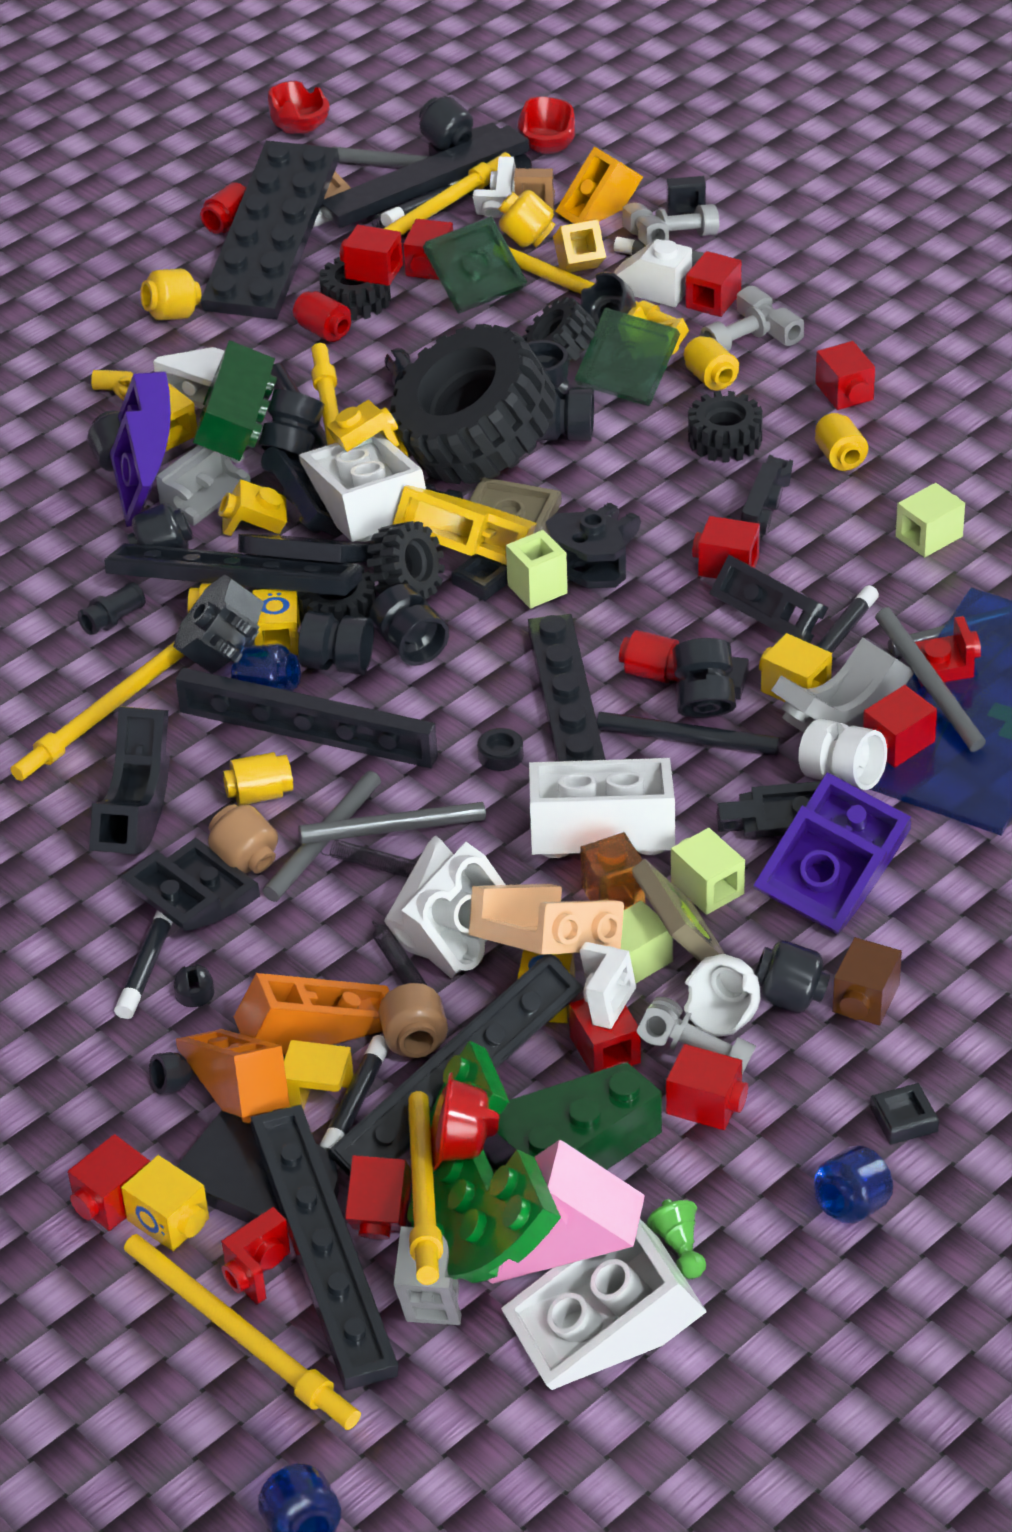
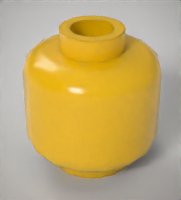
(526, 218)
(170, 294)

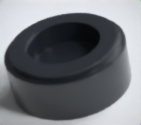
(500, 749)

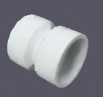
(846, 752)

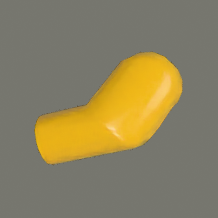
(112, 381)

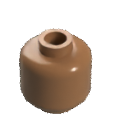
(243, 838)
(413, 1020)

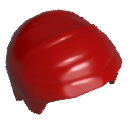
(296, 108)
(547, 124)

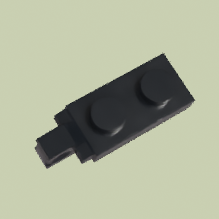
(767, 492)
(765, 809)

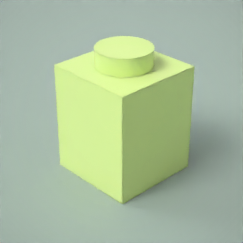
(930, 519)
(536, 569)
(707, 871)
(645, 940)

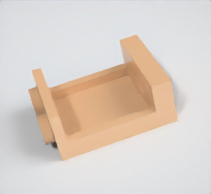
(539, 922)

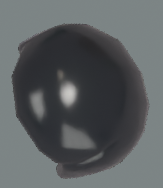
(608, 293)

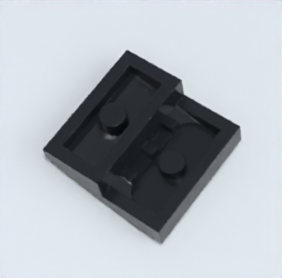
(191, 885)

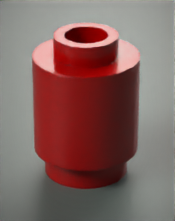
(222, 207)
(322, 315)
(648, 656)

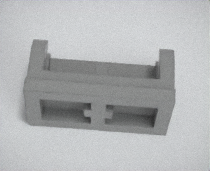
(199, 482)
(422, 1302)

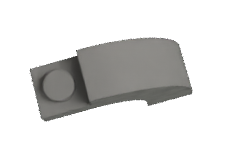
(859, 684)

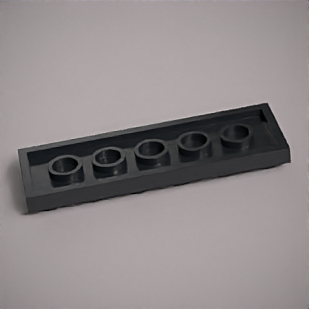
(270, 230)

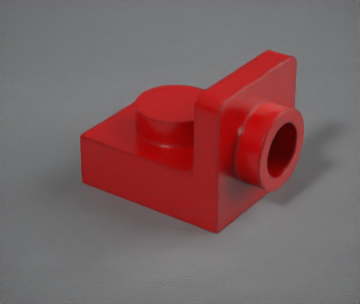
(953, 655)
(252, 1250)

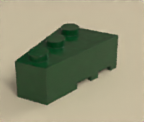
(236, 401)
(596, 1114)

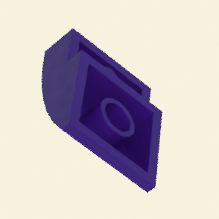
(141, 440)
(833, 853)

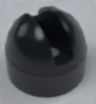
(197, 996)
(169, 1072)

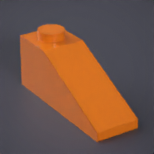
(308, 1010)
(238, 1071)

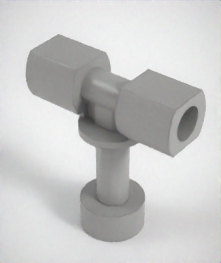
(649, 227)
(758, 320)
(663, 1021)

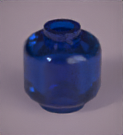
(268, 666)
(853, 1184)
(299, 1501)

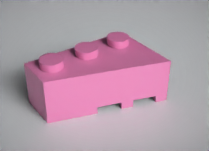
(595, 1211)

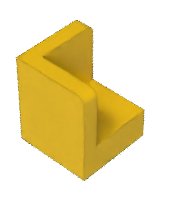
(316, 1067)

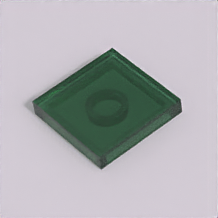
(474, 264)
(627, 356)

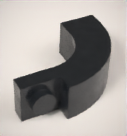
(137, 791)

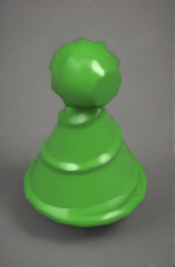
(676, 1225)

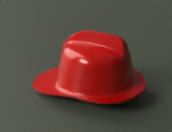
(461, 1122)

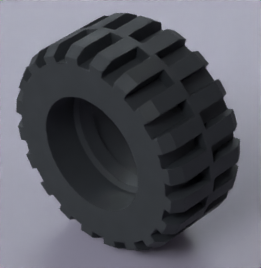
(473, 404)

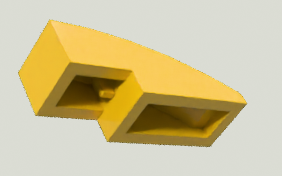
(463, 523)

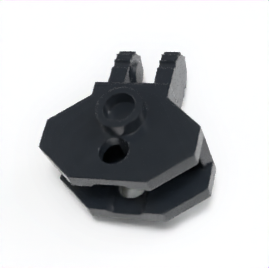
(595, 543)
(219, 625)

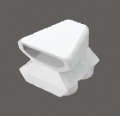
(435, 906)

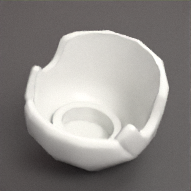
(722, 995)

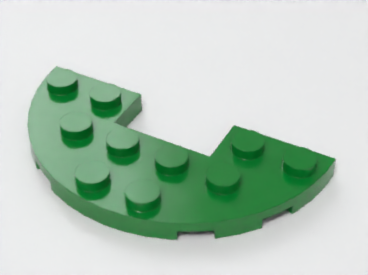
(483, 1212)

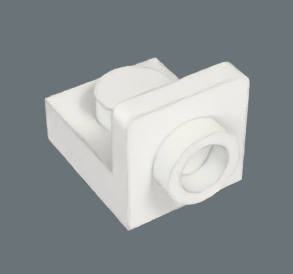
(501, 185)
(607, 983)

